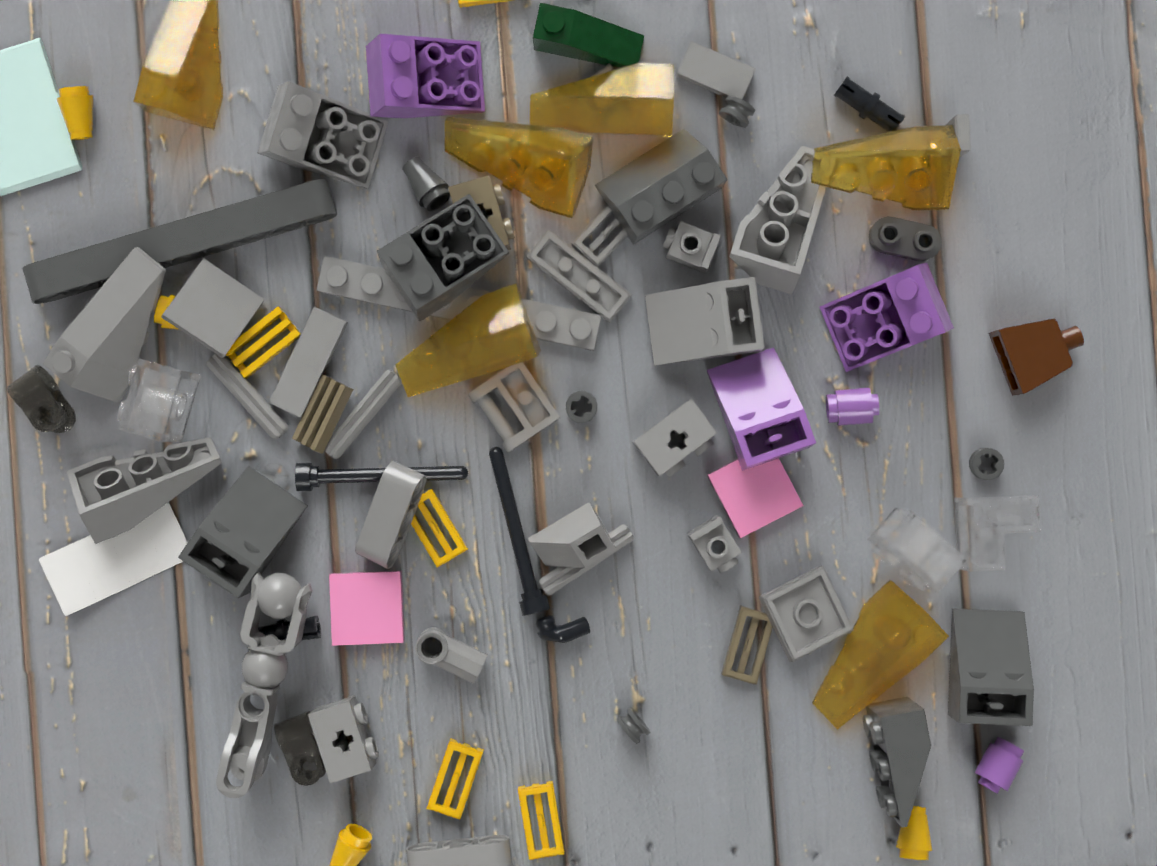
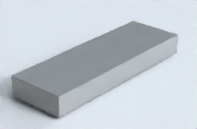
(579, 276)
(308, 362)

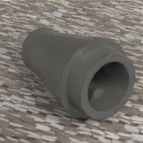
(427, 185)

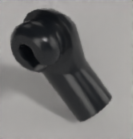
(561, 633)

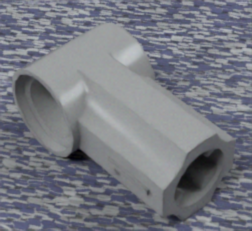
(454, 656)

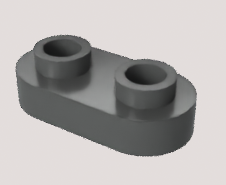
(906, 239)

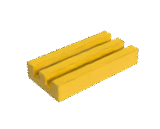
(238, 360)
(450, 553)
(465, 750)
(536, 791)

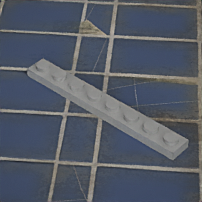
(376, 287)

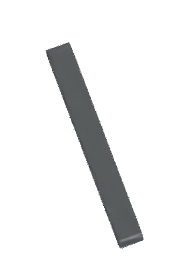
(183, 239)

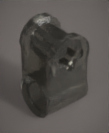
(39, 396)
(300, 746)

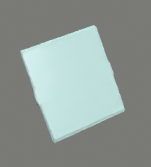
(32, 128)

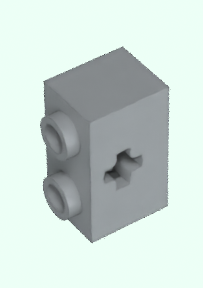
(686, 420)
(337, 756)

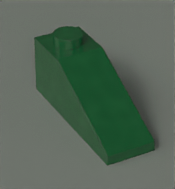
(585, 37)

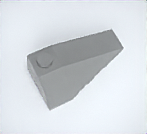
(779, 228)
(110, 330)
(124, 492)

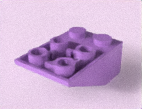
(424, 76)
(886, 317)
(760, 409)

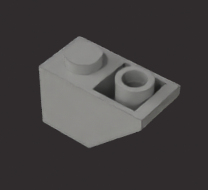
(573, 540)

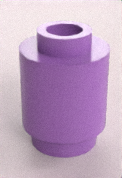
(852, 406)
(999, 765)

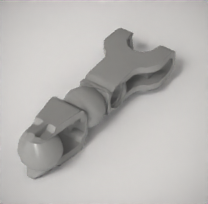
(263, 670)

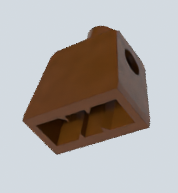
(1034, 352)

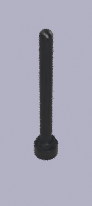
(311, 476)
(532, 599)

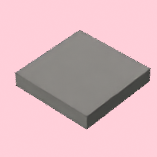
(212, 308)
(806, 613)

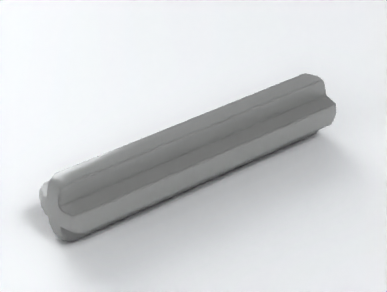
(247, 396)
(363, 414)
(563, 575)

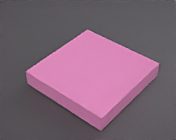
(755, 494)
(366, 608)

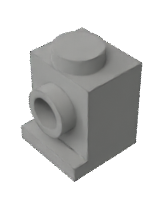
(697, 259)
(705, 535)

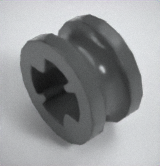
(737, 111)
(575, 397)
(997, 465)
(633, 725)

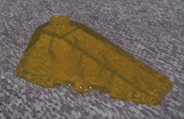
(184, 65)
(618, 102)
(534, 159)
(901, 165)
(477, 341)
(882, 648)

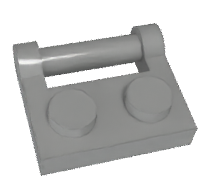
(525, 400)

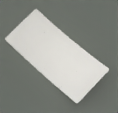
(92, 571)

